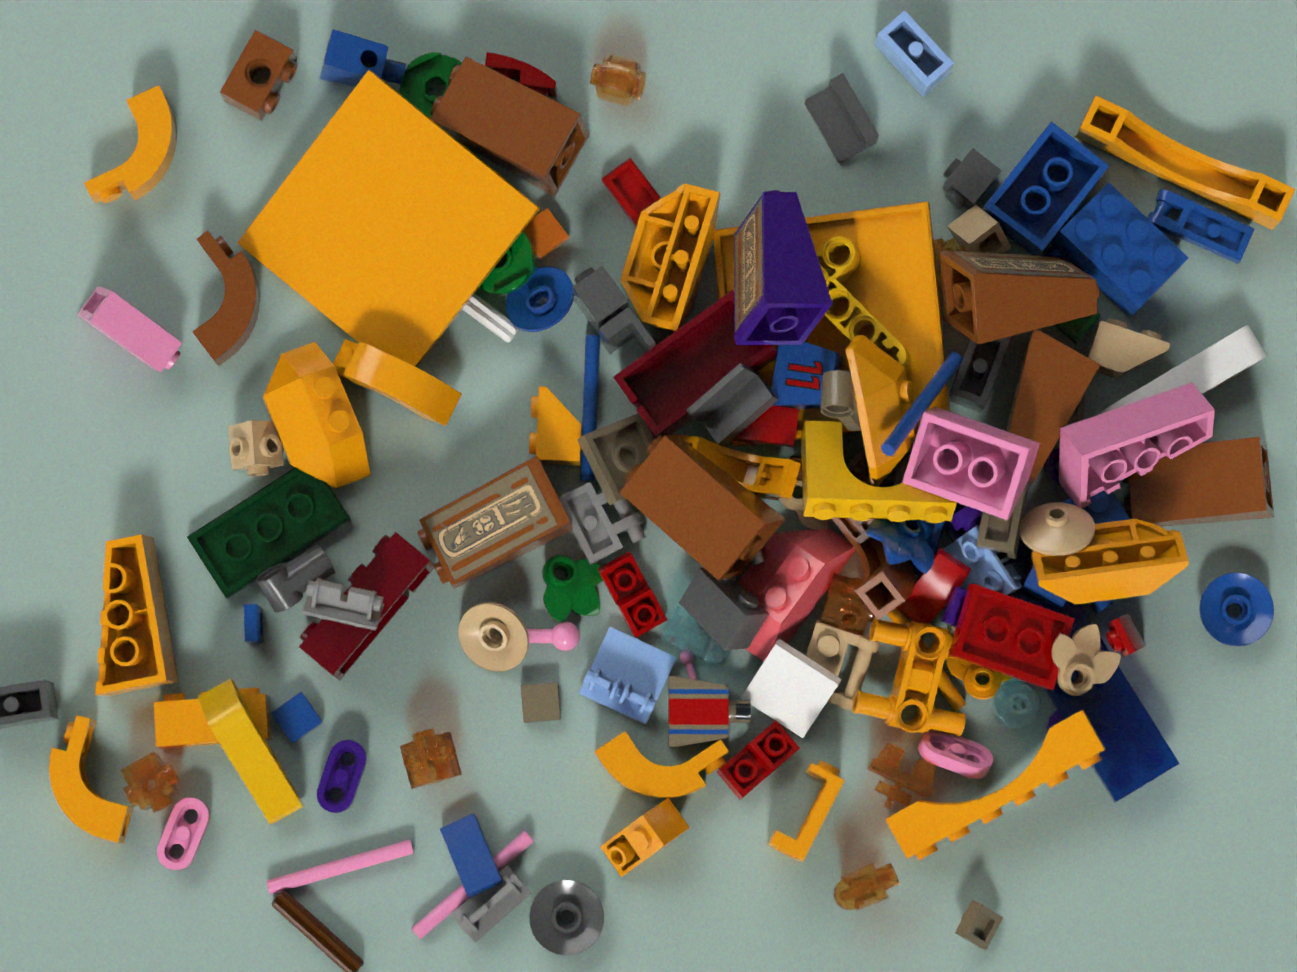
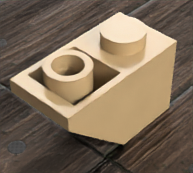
(1122, 349)

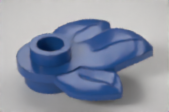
(903, 542)

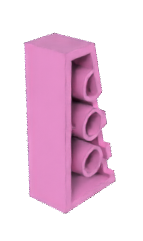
(1131, 440)

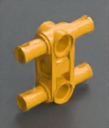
(914, 680)

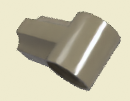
(839, 399)

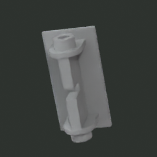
(357, 608)
(488, 908)

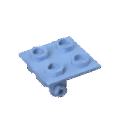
(985, 565)
(627, 675)

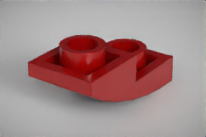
(528, 74)
(773, 427)
(934, 588)
(632, 594)
(1124, 635)
(757, 760)

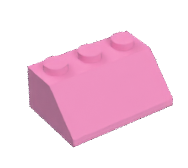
(970, 462)

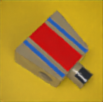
(701, 711)

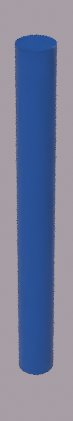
(590, 398)
(921, 404)

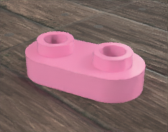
(955, 754)
(181, 832)

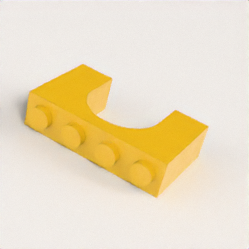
(835, 492)

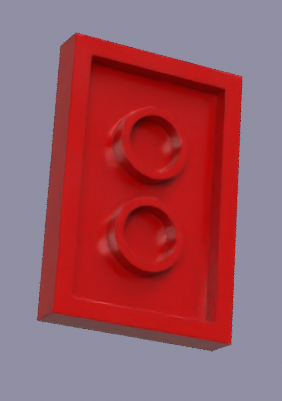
(1009, 636)

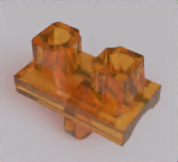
(918, 781)
(864, 886)

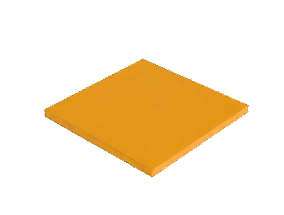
(388, 223)
(892, 282)

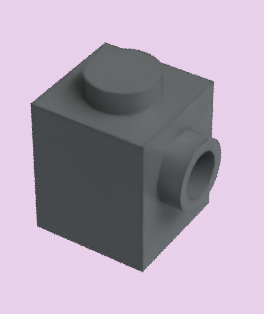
(969, 179)

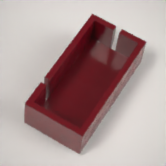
(688, 366)
(390, 573)

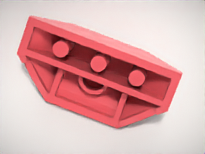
(793, 581)

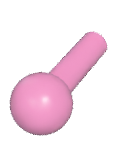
(564, 636)

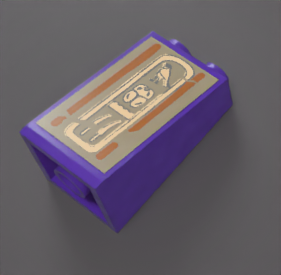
(776, 274)

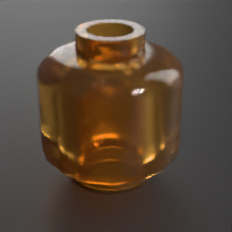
(618, 80)

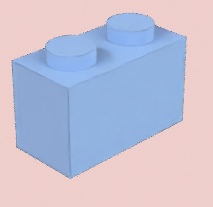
(914, 53)

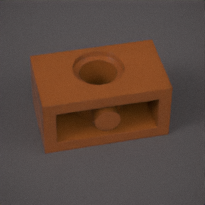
(259, 55)

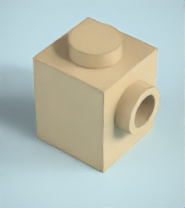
(979, 232)

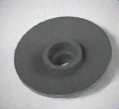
(546, 922)

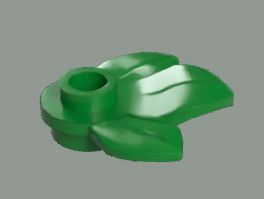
(574, 592)

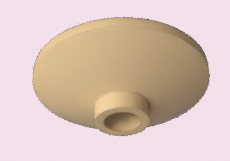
(1057, 529)
(485, 645)

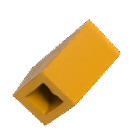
(556, 431)
(644, 837)

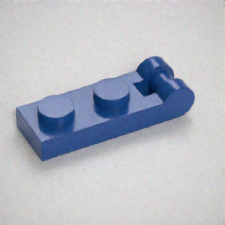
(1201, 226)

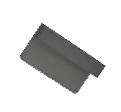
(842, 119)
(623, 329)
(733, 403)

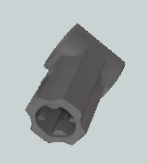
(287, 582)

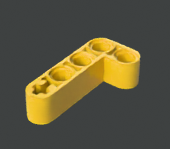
(857, 314)
(249, 751)

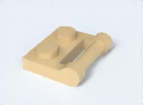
(828, 649)

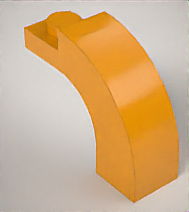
(152, 153)
(397, 381)
(761, 475)
(656, 781)
(74, 792)

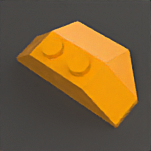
(670, 255)
(881, 402)
(316, 418)
(1118, 563)

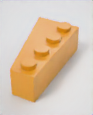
(134, 620)

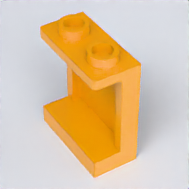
(799, 847)

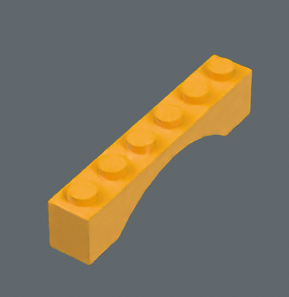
(1226, 185)
(928, 822)

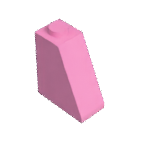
(130, 329)

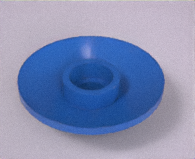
(541, 300)
(1254, 604)

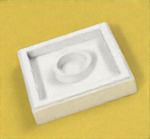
(791, 688)

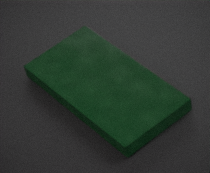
(267, 529)

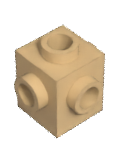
(255, 447)

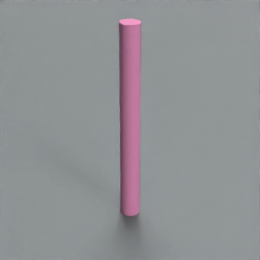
(340, 867)
(459, 896)

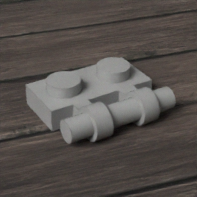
(592, 526)

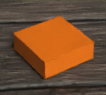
(545, 233)

